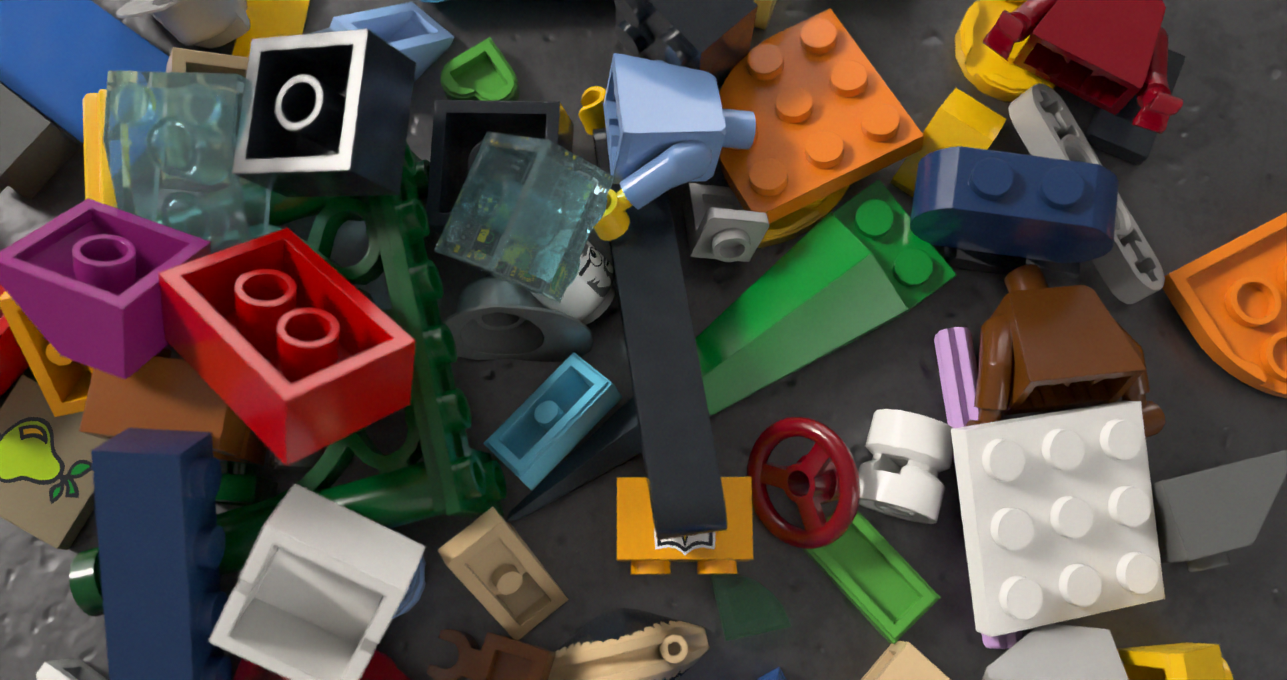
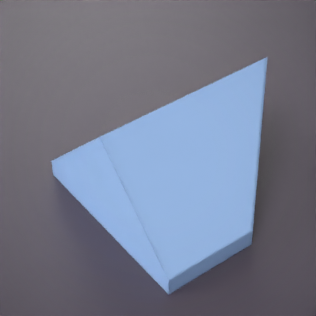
(404, 28)

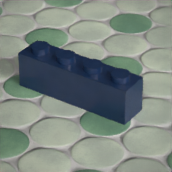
(160, 554)

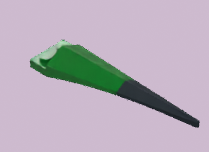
(824, 293)

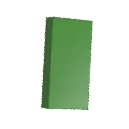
(875, 579)

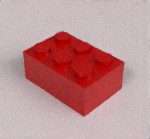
(287, 342)

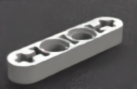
(1052, 132)

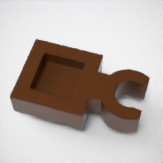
(498, 660)

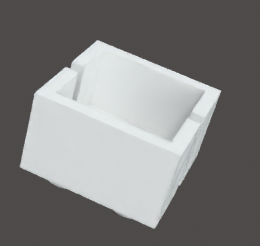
(318, 597)

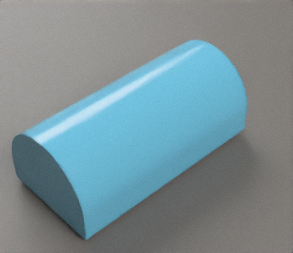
(553, 420)

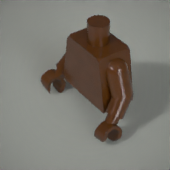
(1057, 352)

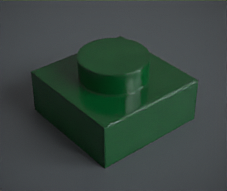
(242, 486)

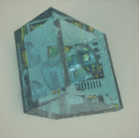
(526, 213)

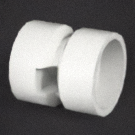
(905, 465)

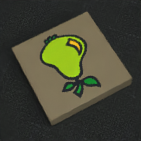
(44, 467)

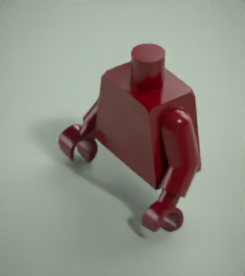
(1095, 51)

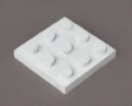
(1057, 516)

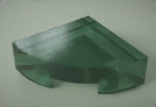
(746, 607)

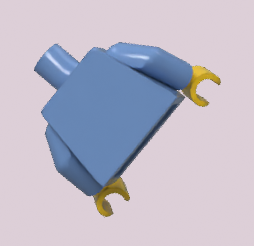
(660, 131)

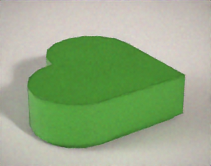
(480, 75)

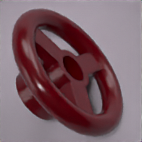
(814, 480)

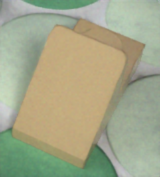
(503, 573)

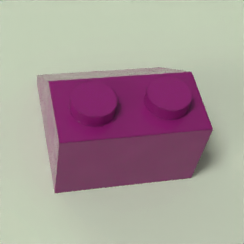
(96, 283)

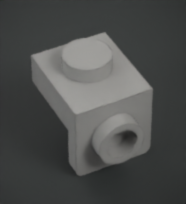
(719, 225)

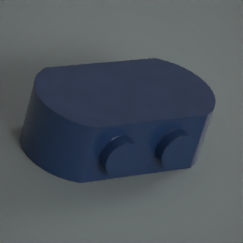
(1015, 204)

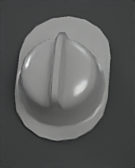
(195, 21)

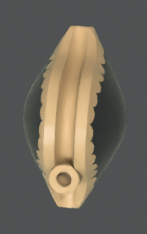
(630, 647)

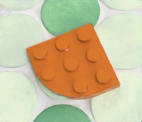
(817, 117)
(1239, 305)

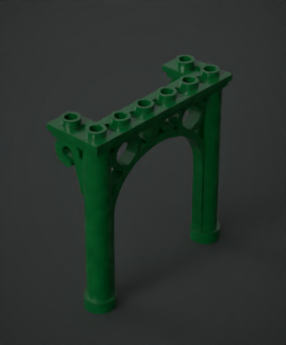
(452, 474)

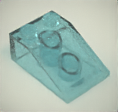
(174, 154)

